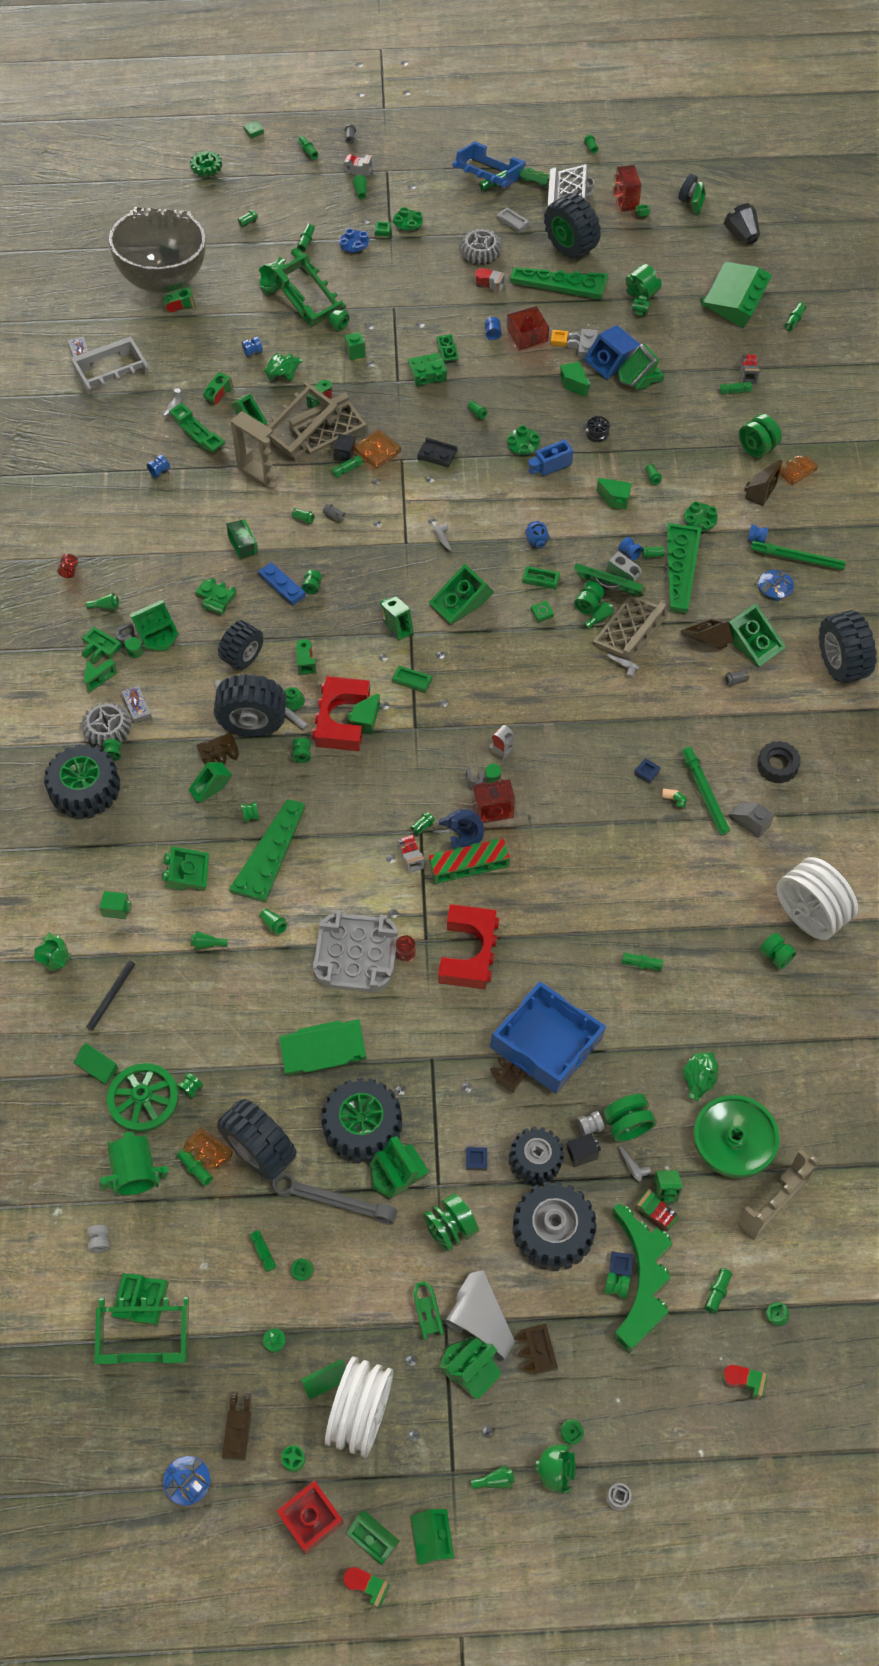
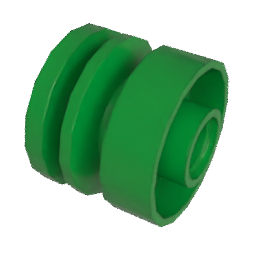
(453, 1221)

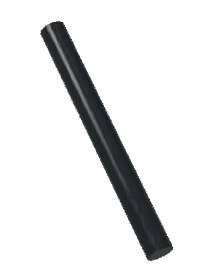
(110, 995)

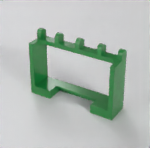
(306, 311)
(164, 1357)

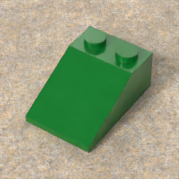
(461, 595)
(755, 635)

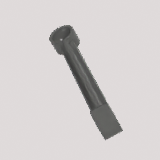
(380, 1212)

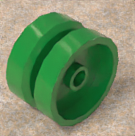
(760, 435)
(629, 1117)

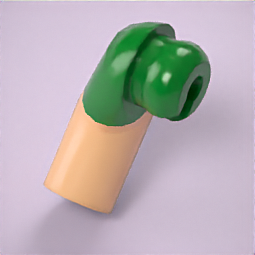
(675, 795)

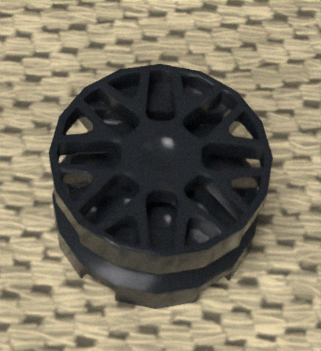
(597, 429)

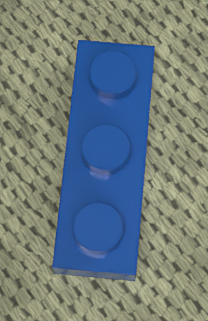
(282, 583)

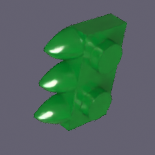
(530, 174)
(217, 592)

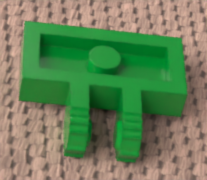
(101, 643)

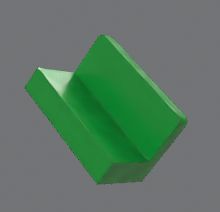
(432, 1536)

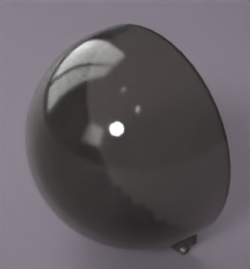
(158, 248)

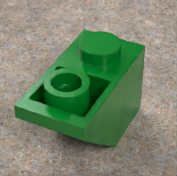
(574, 378)
(667, 1186)

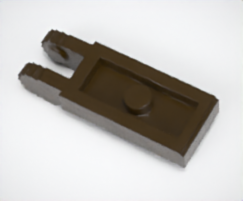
(237, 1429)

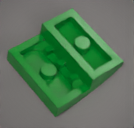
(135, 1287)

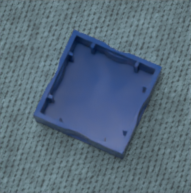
(547, 1037)

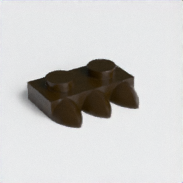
(218, 749)
(509, 1076)
(538, 1349)

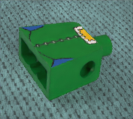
(397, 617)

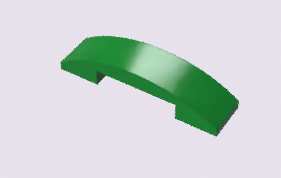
(194, 429)

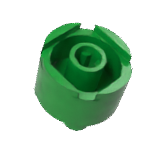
(643, 282)

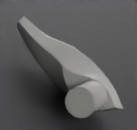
(176, 400)
(439, 531)
(631, 666)
(633, 1167)

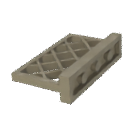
(305, 419)
(642, 632)

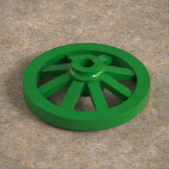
(143, 1100)

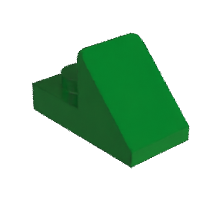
(97, 676)

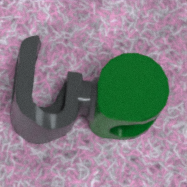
(132, 644)
(491, 774)

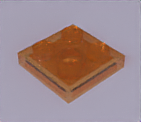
(377, 448)

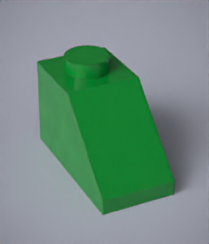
(249, 406)
(614, 492)
(365, 713)
(210, 781)

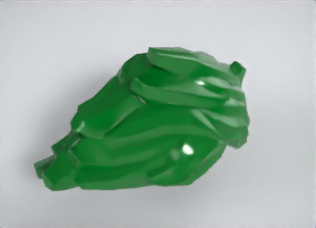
(266, 281)
(282, 365)
(52, 952)
(700, 1074)

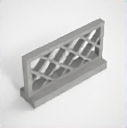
(557, 182)

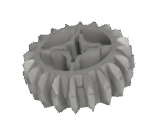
(480, 246)
(116, 718)

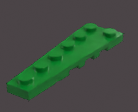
(571, 283)
(682, 555)
(264, 864)

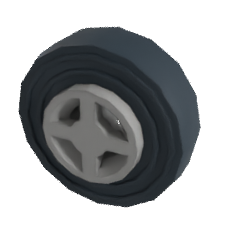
(688, 187)

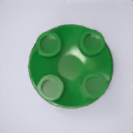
(408, 219)
(523, 440)
(701, 516)

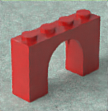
(335, 693)
(473, 971)

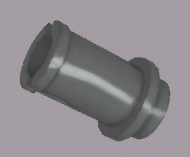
(350, 132)
(333, 512)
(736, 677)

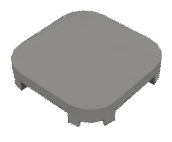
(355, 952)

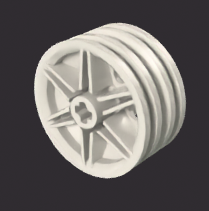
(817, 898)
(359, 1407)

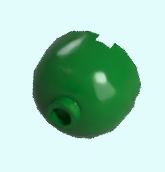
(556, 1468)

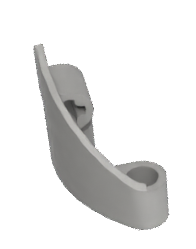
(481, 1315)

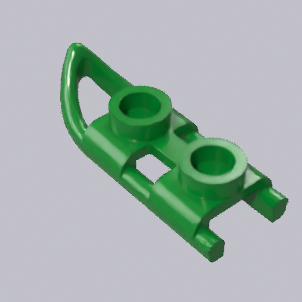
(425, 1305)

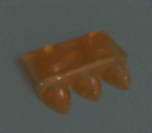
(798, 470)
(208, 1148)

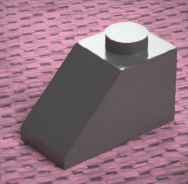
(752, 817)

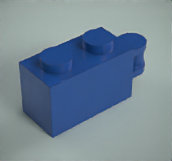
(551, 458)

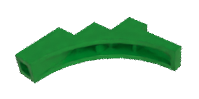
(652, 1278)

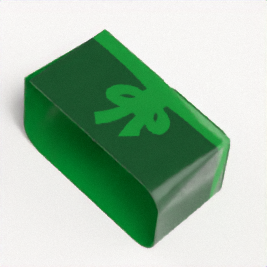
(242, 539)

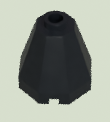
(744, 223)

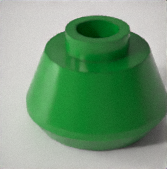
(339, 319)
(295, 698)

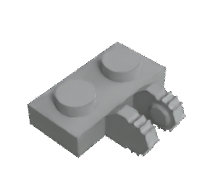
(582, 342)

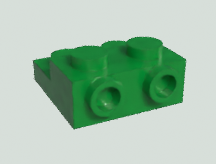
(427, 369)
(185, 869)

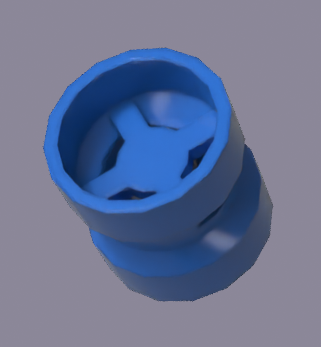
(493, 328)
(252, 346)
(158, 465)
(757, 534)
(629, 548)

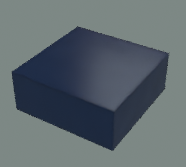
(647, 770)
(476, 1158)
(621, 1264)

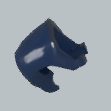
(466, 824)

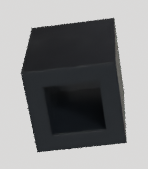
(344, 447)
(583, 1149)

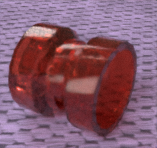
(67, 566)
(404, 944)

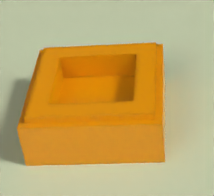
(559, 338)

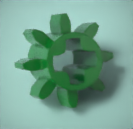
(641, 305)

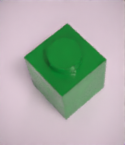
(355, 346)
(115, 905)

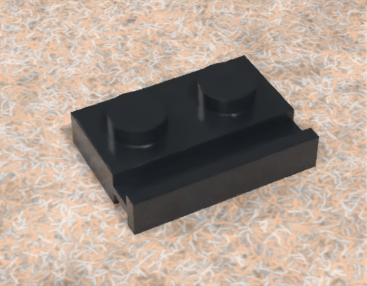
(437, 452)

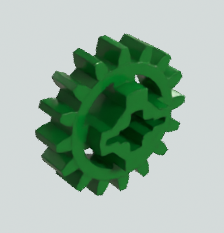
(206, 163)

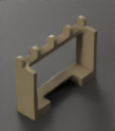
(329, 415)
(244, 456)
(793, 1180)

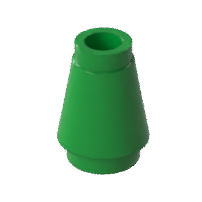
(360, 186)
(274, 922)

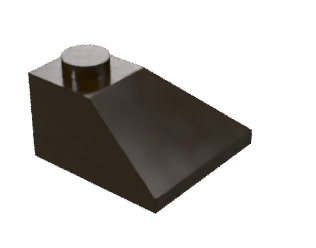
(763, 484)
(710, 632)

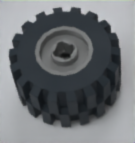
(240, 645)
(536, 1156)

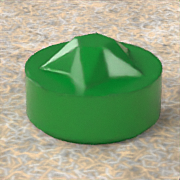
(642, 210)
(302, 1269)
(778, 1314)
(274, 1340)
(572, 1431)

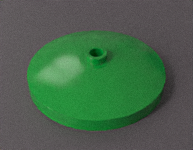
(739, 1119)

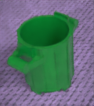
(132, 1166)

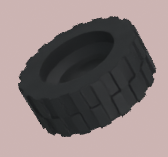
(782, 749)

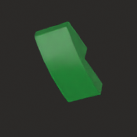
(447, 348)

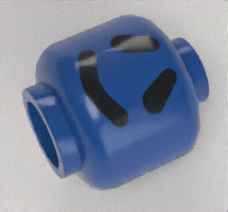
(537, 534)

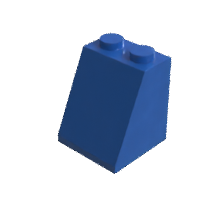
(610, 351)

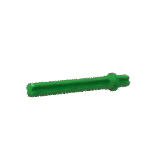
(797, 555)
(692, 763)

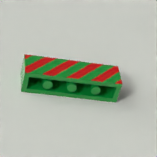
(469, 860)

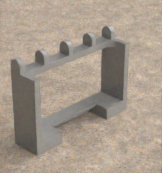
(123, 347)

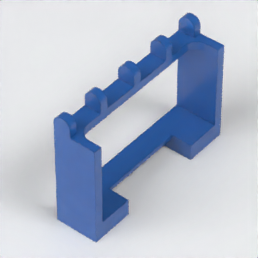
(478, 152)

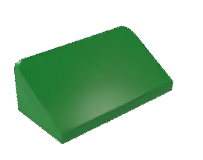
(96, 1063)
(324, 1379)
(372, 1537)

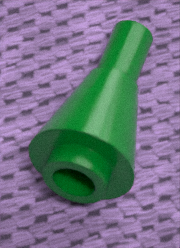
(107, 602)
(602, 612)
(202, 940)
(499, 1478)

